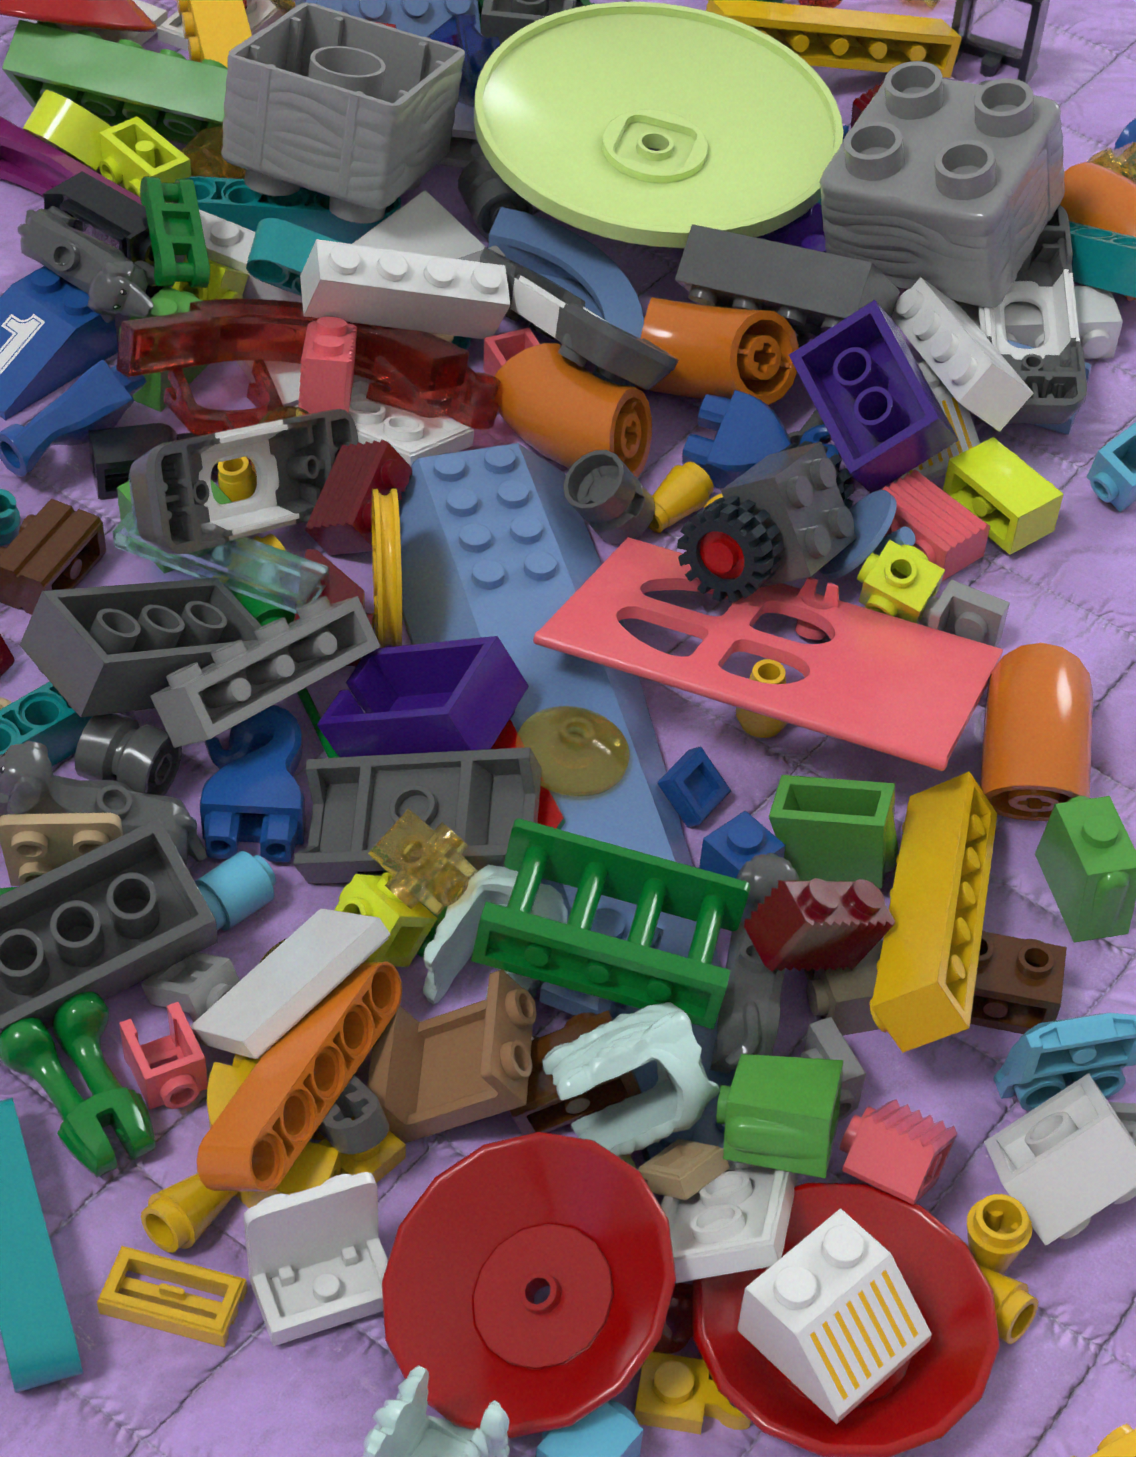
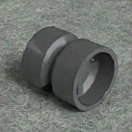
(486, 193)
(609, 496)
(124, 752)

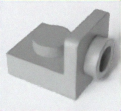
(967, 613)
(192, 982)
(827, 1042)

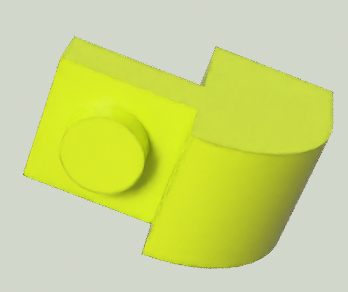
(67, 128)

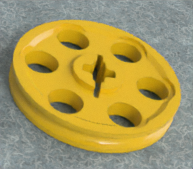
(387, 568)

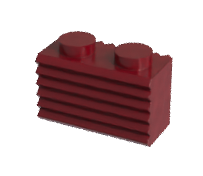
(344, 508)
(818, 924)

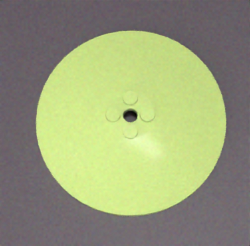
(592, 88)

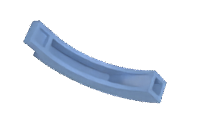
(572, 265)

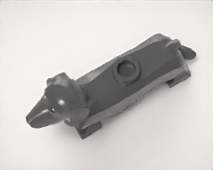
(90, 264)
(35, 790)
(753, 993)

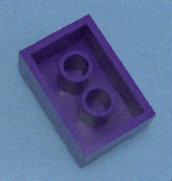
(873, 397)

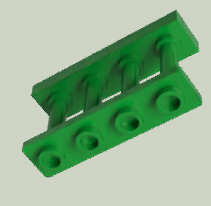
(600, 963)

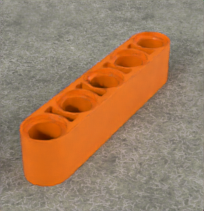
(298, 1083)

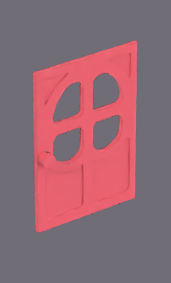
(871, 685)

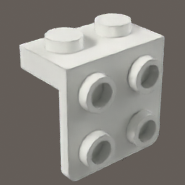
(316, 1256)

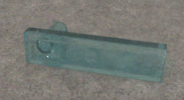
(239, 564)

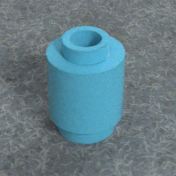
(237, 888)

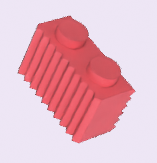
(327, 365)
(941, 525)
(897, 1150)

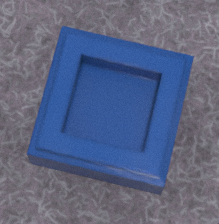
(694, 786)

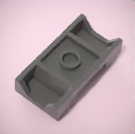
(366, 795)

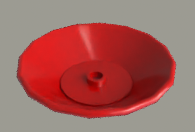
(101, 14)
(482, 1248)
(919, 1398)

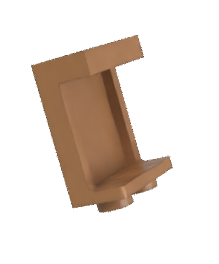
(456, 1063)

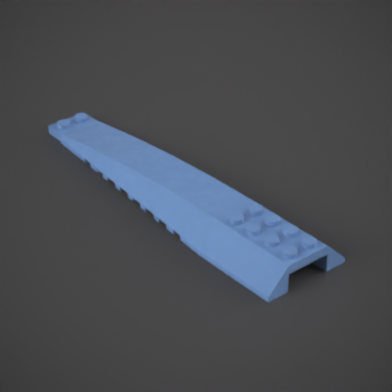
(498, 555)

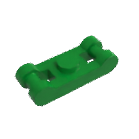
(175, 230)

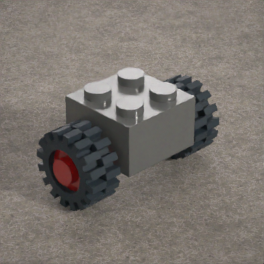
(771, 524)

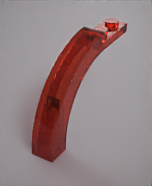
(276, 332)

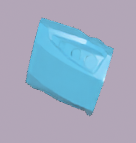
(1063, 1052)

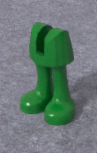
(78, 1029)

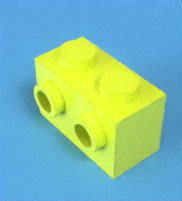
(138, 151)
(1004, 494)

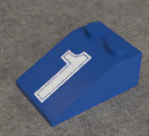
(47, 338)

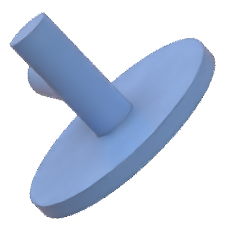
(871, 522)

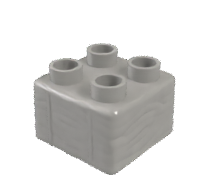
(339, 109)
(946, 182)

